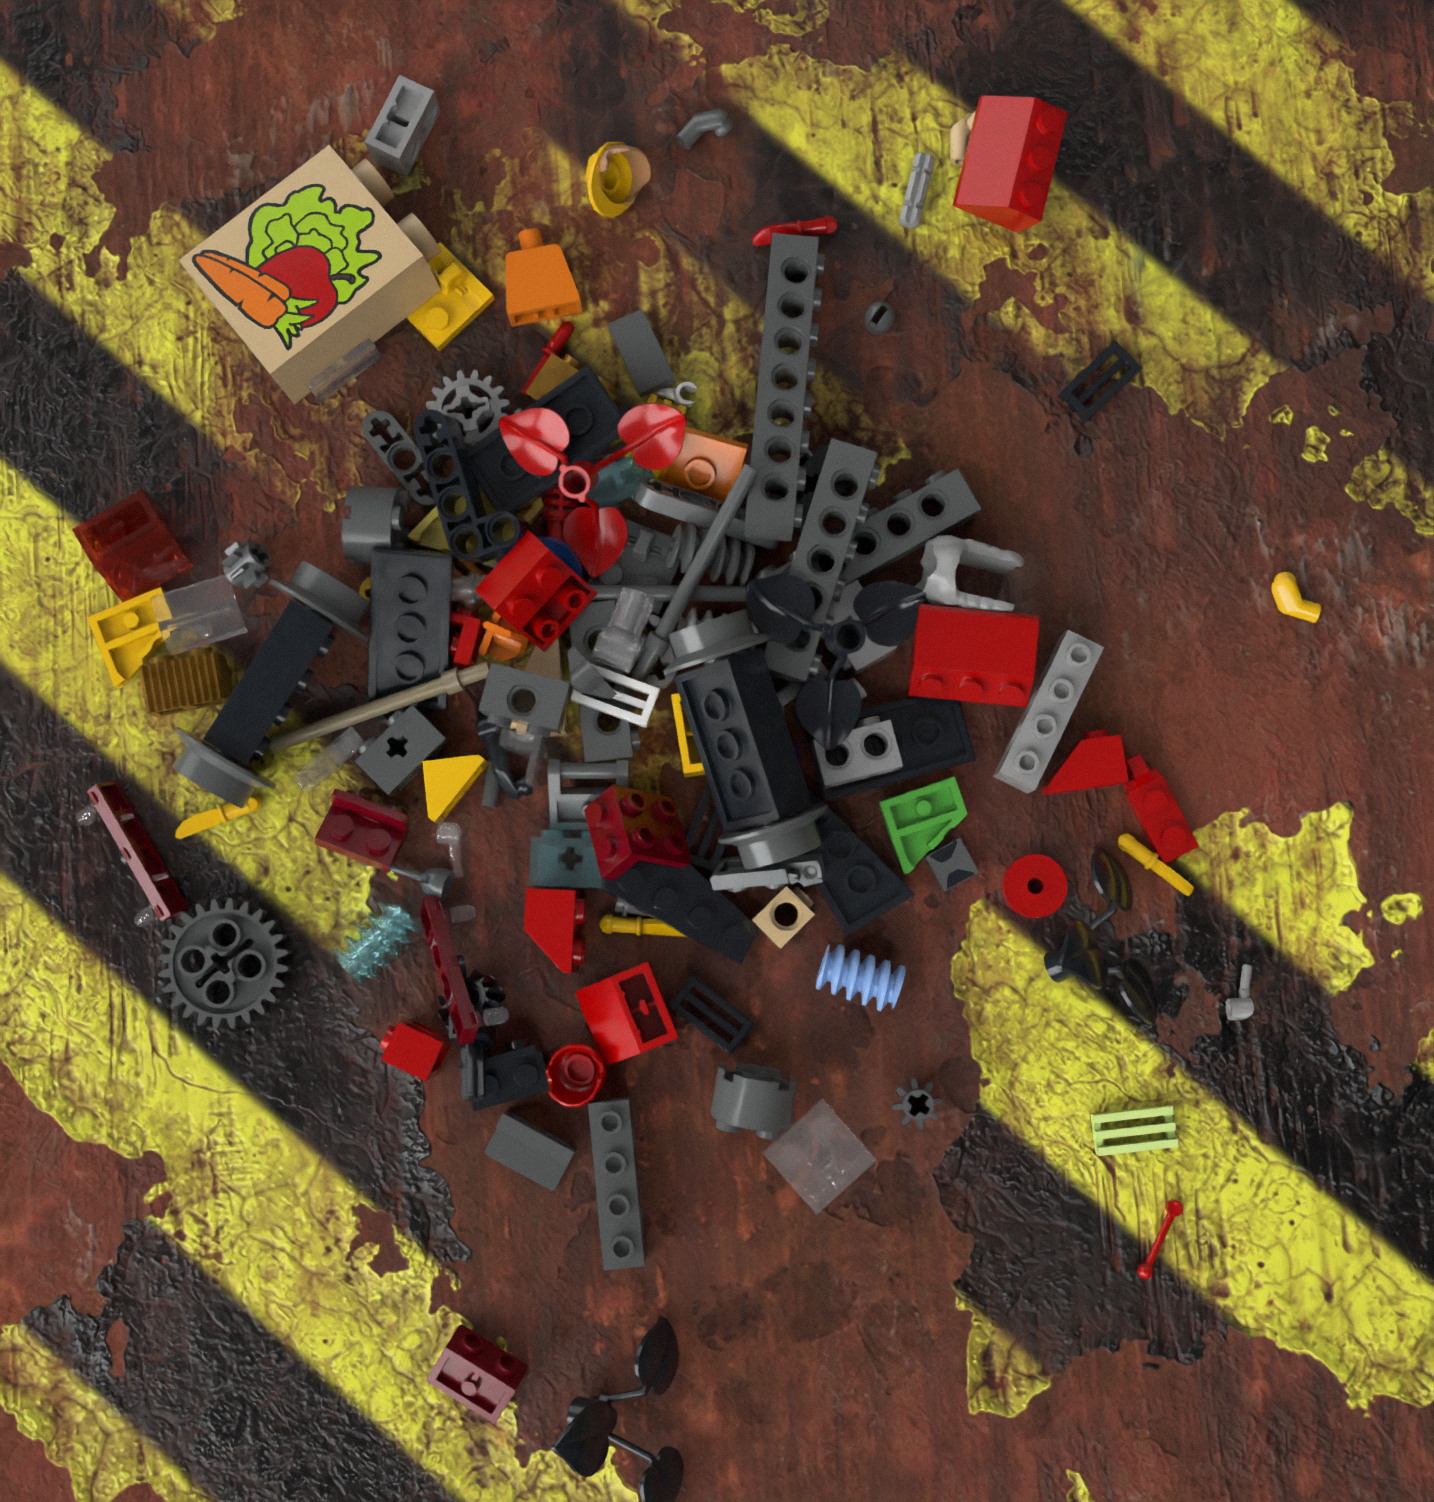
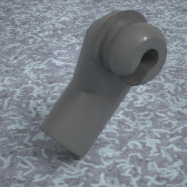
(702, 122)

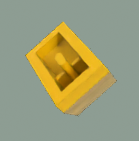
(448, 782)

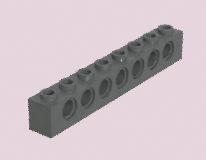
(789, 258)

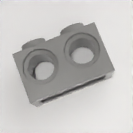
(403, 126)
(859, 763)

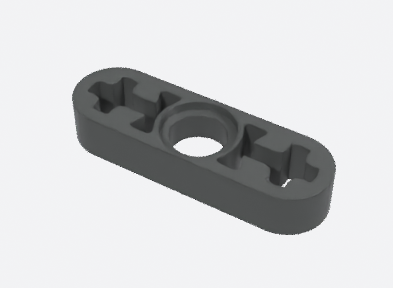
(380, 445)

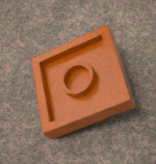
(706, 464)

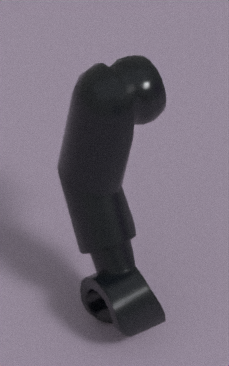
(499, 763)

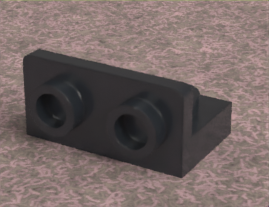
(513, 1073)

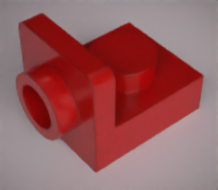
(466, 645)

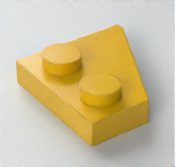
(127, 636)

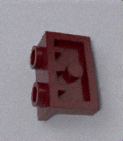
(363, 830)
(477, 1373)

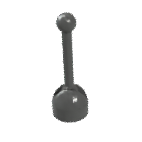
(433, 881)

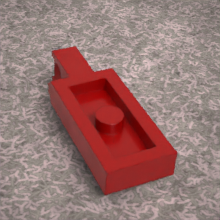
(1157, 811)

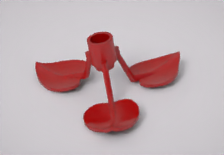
(540, 435)

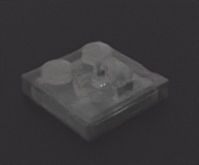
(819, 1156)

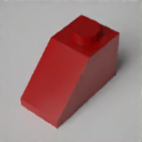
(1090, 765)

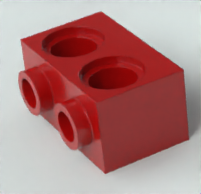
(415, 1048)

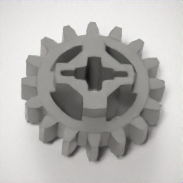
(484, 408)

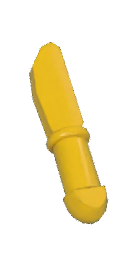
(213, 817)
(1149, 859)
(636, 925)

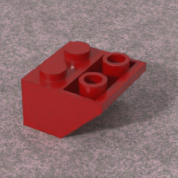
(535, 591)
(554, 924)
(627, 1014)

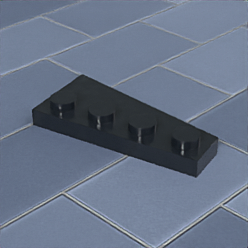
(856, 879)
(686, 904)

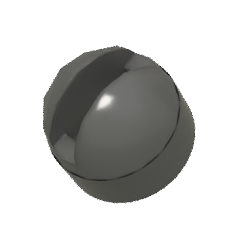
(885, 323)

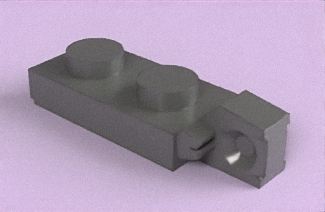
(734, 877)

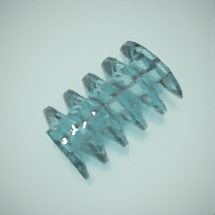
(377, 940)

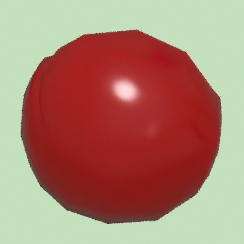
(576, 1074)

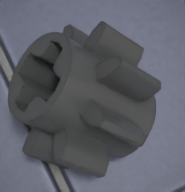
(247, 564)
(916, 1114)

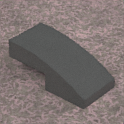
(641, 353)

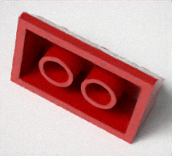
(1010, 160)
(973, 655)

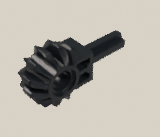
(473, 1067)

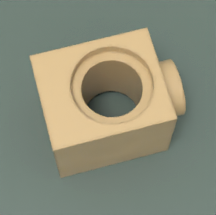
(768, 925)

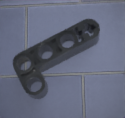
(459, 484)

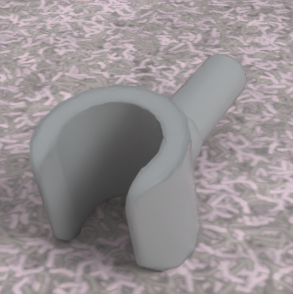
(1243, 1006)

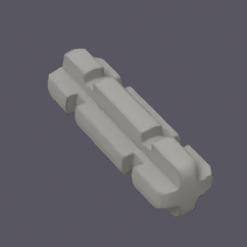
(916, 190)

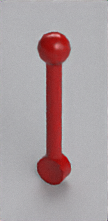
(1173, 1209)

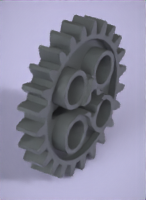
(246, 991)

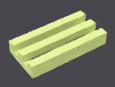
(1167, 1126)

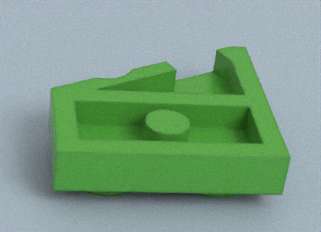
(922, 819)

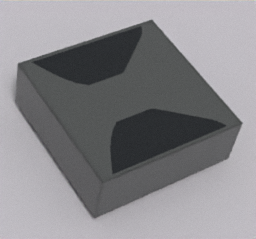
(951, 864)

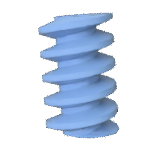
(860, 977)

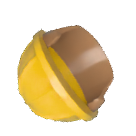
(616, 177)

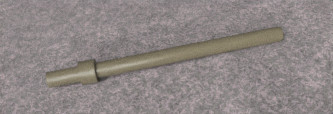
(450, 682)

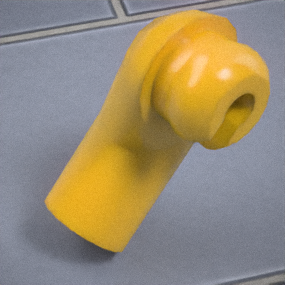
(1290, 601)

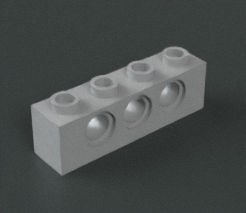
(1048, 711)

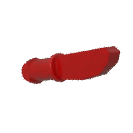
(803, 228)
(554, 346)

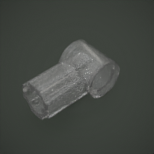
(620, 639)

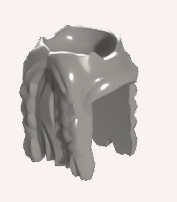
(940, 567)

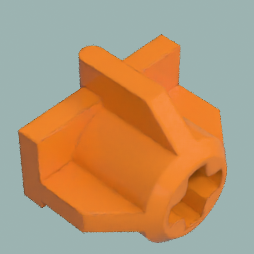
(503, 640)

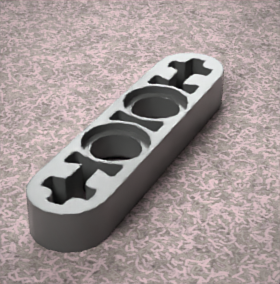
(692, 508)

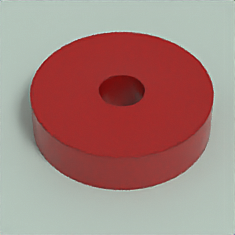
(1052, 882)

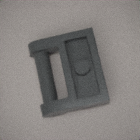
(568, 803)

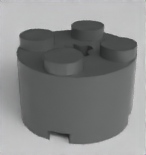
(374, 521)
(753, 1099)

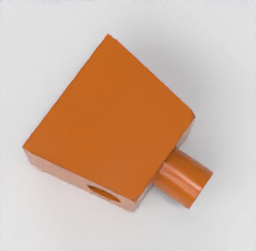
(539, 282)

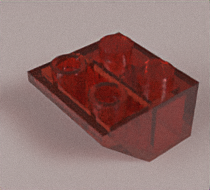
(133, 546)

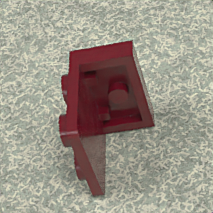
(634, 827)

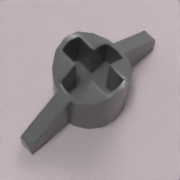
(585, 677)

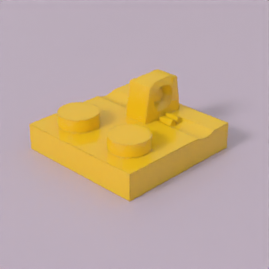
(456, 304)

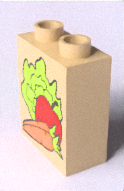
(315, 268)

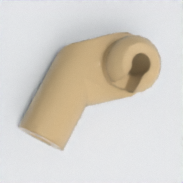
(959, 139)

